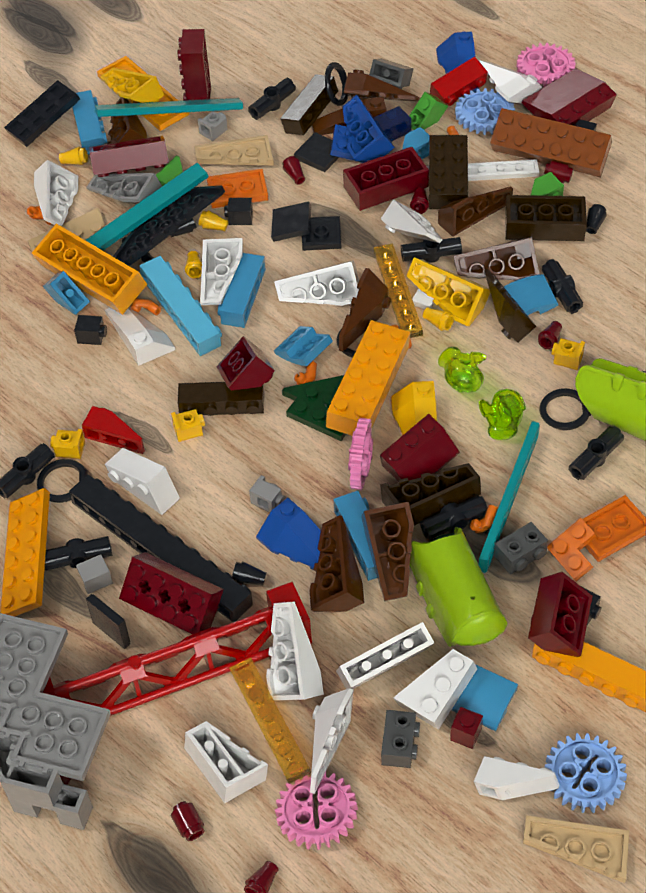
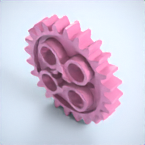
(545, 63)
(360, 454)
(292, 811)

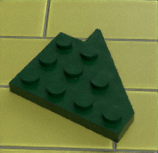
(312, 403)

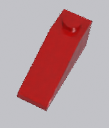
(108, 428)

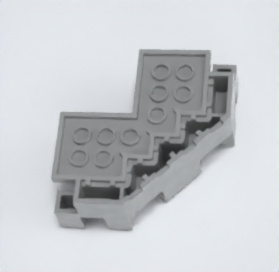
(40, 731)

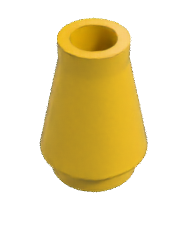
(74, 156)
(211, 221)
(193, 265)
(441, 319)

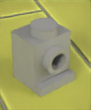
(212, 125)
(265, 495)

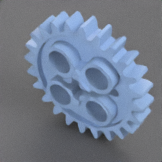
(481, 110)
(606, 785)

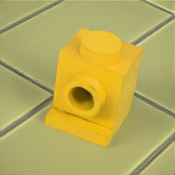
(568, 353)
(187, 424)
(68, 443)

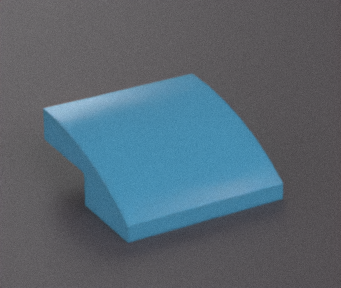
(532, 294)
(303, 346)
(488, 696)

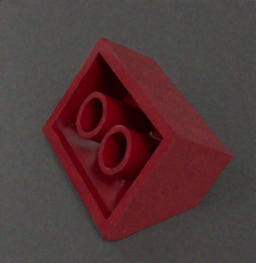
(245, 366)
(419, 451)
(560, 615)

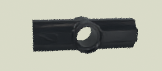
(272, 98)
(430, 250)
(562, 286)
(596, 453)
(25, 470)
(453, 516)
(76, 552)

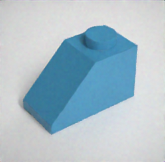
(419, 141)
(66, 293)

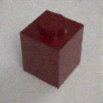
(466, 728)

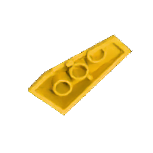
(133, 85)
(450, 291)
(413, 404)

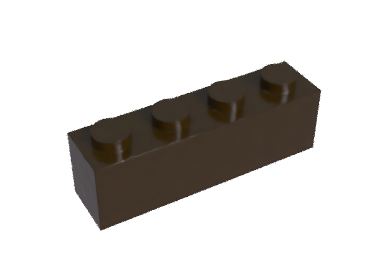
(307, 106)
(218, 399)

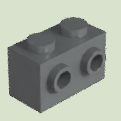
(391, 72)
(521, 548)
(398, 739)

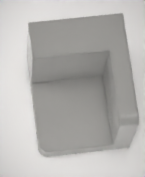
(94, 574)

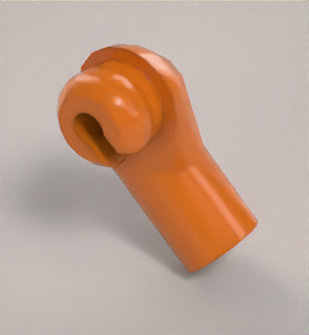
(138, 303)
(307, 377)
(485, 523)

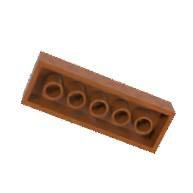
(551, 140)

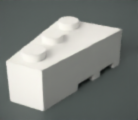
(143, 479)
(438, 688)
(223, 762)

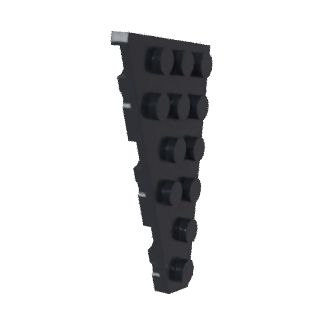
(166, 222)

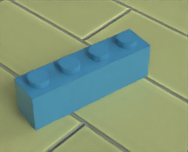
(88, 122)
(242, 291)
(351, 508)

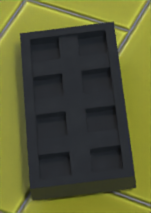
(42, 113)

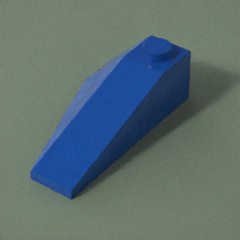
(456, 51)
(364, 133)
(291, 533)

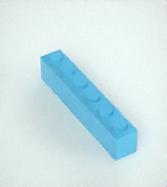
(181, 306)

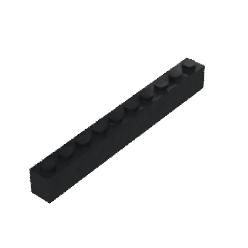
(146, 536)

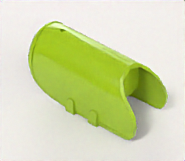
(614, 395)
(448, 582)

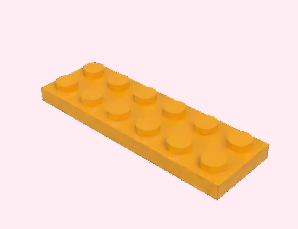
(160, 121)
(25, 553)

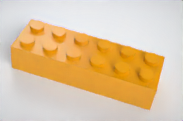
(90, 268)
(368, 377)

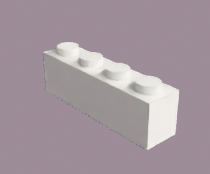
(385, 656)

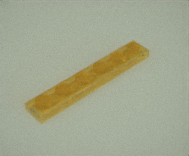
(398, 290)
(270, 721)

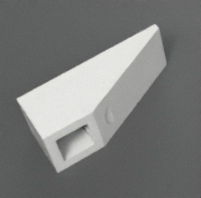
(511, 780)

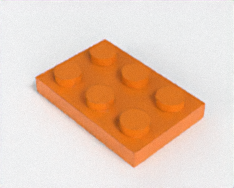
(239, 185)
(615, 527)

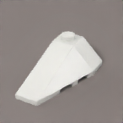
(510, 83)
(330, 726)

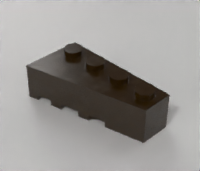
(433, 491)

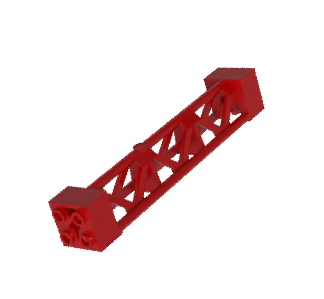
(202, 642)

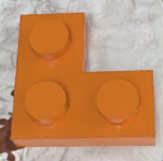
(567, 549)

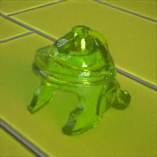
(462, 369)
(503, 414)

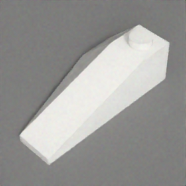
(55, 191)
(408, 222)
(219, 265)
(324, 286)
(140, 336)
(293, 666)

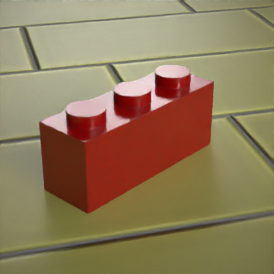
(459, 81)

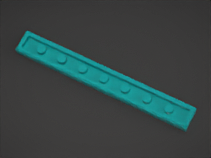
(168, 107)
(148, 207)
(509, 496)

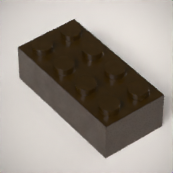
(447, 169)
(545, 217)

